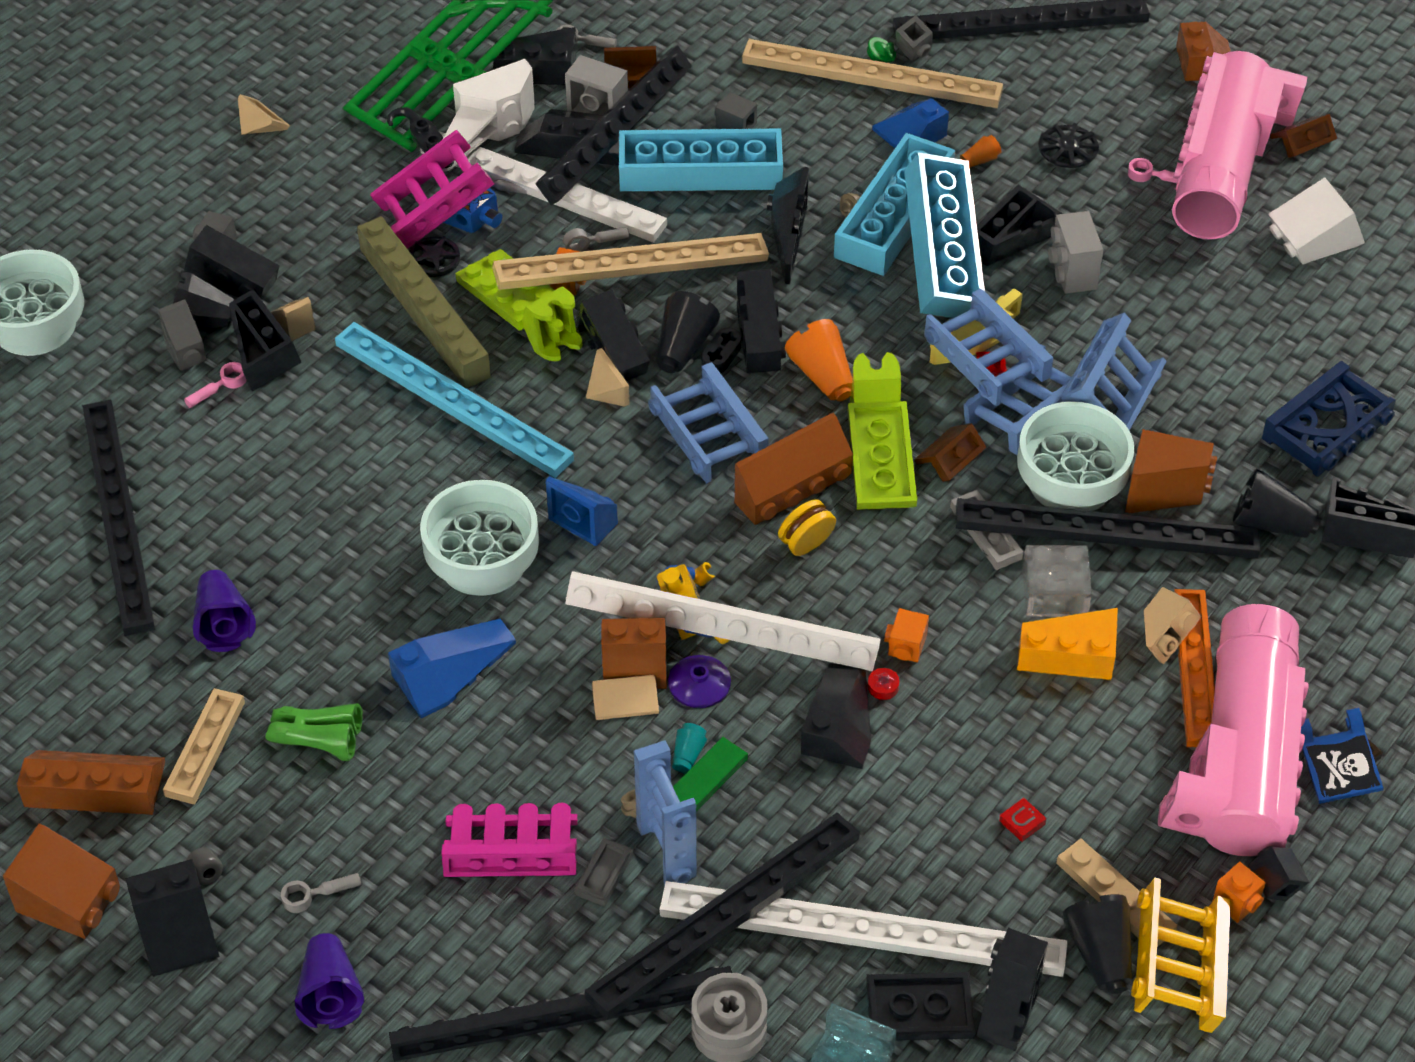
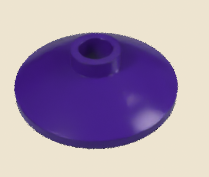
(699, 690)

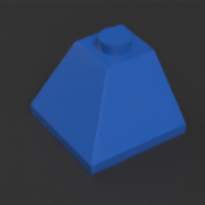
(921, 119)
(580, 510)

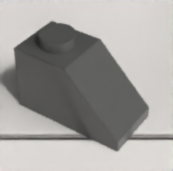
(181, 335)

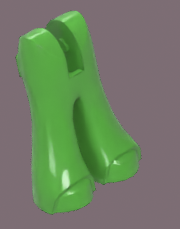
(323, 728)

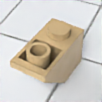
(1168, 622)

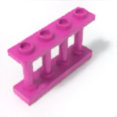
(441, 205)

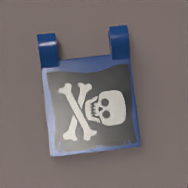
(1341, 761)

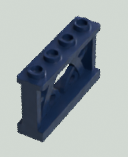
(1287, 420)

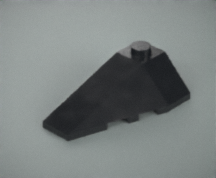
(788, 215)

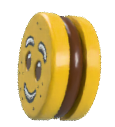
(807, 527)

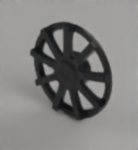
(1068, 145)

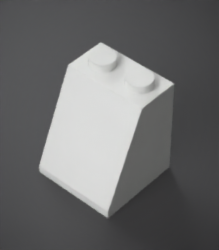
(1316, 224)

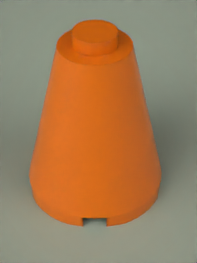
(822, 358)

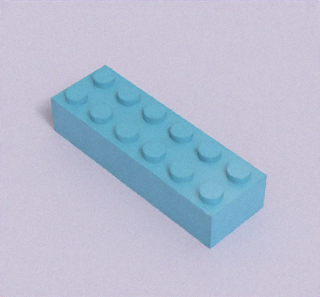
(700, 159)
(880, 219)
(943, 234)

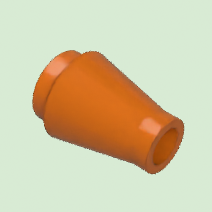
(983, 151)

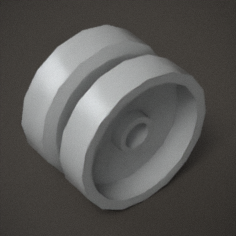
(729, 1017)

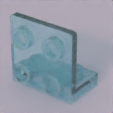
(854, 1038)

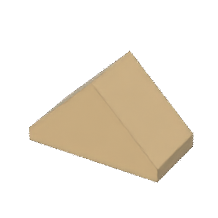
(296, 318)

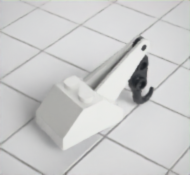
(485, 108)

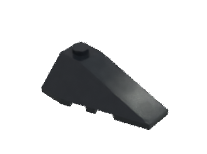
(839, 718)

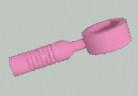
(1142, 163)
(212, 388)

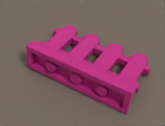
(510, 857)

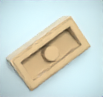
(625, 697)

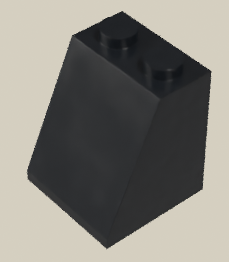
(172, 917)

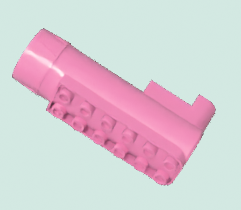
(1224, 133)
(1248, 762)

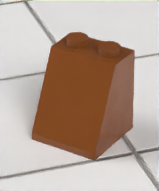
(1169, 472)
(634, 648)
(60, 883)

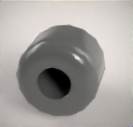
(207, 865)

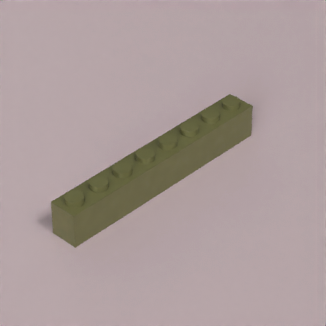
(424, 302)

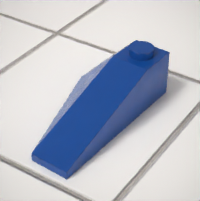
(442, 664)

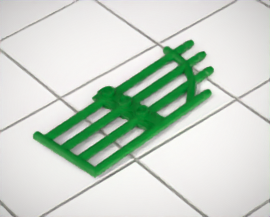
(442, 61)

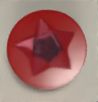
(883, 683)

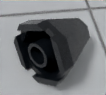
(206, 302)

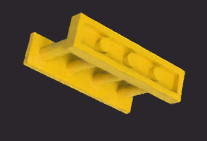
(1212, 948)

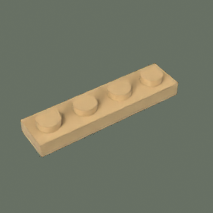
(204, 746)
(1102, 879)

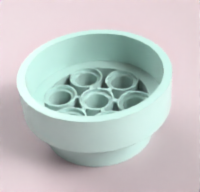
(37, 301)
(1075, 455)
(480, 536)

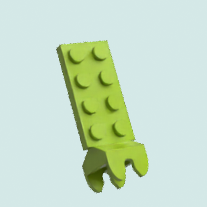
(538, 309)
(880, 437)

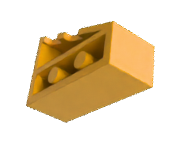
(1070, 645)

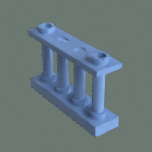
(997, 325)
(1102, 353)
(725, 403)
(981, 408)
(663, 814)

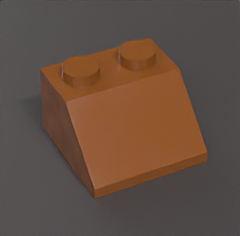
(1194, 44)

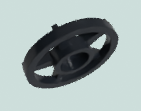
(435, 255)

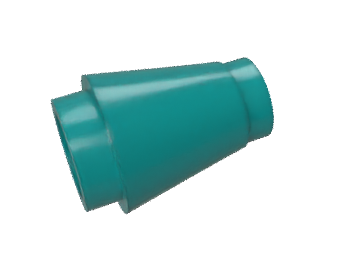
(688, 746)

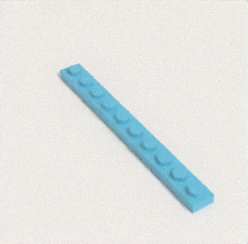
(455, 400)

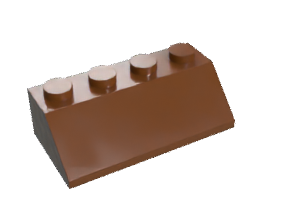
(792, 469)
(90, 782)

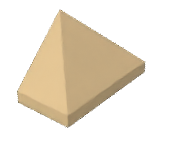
(257, 117)
(607, 382)

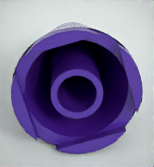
(221, 613)
(328, 985)

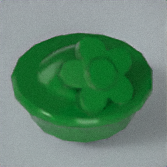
(881, 50)

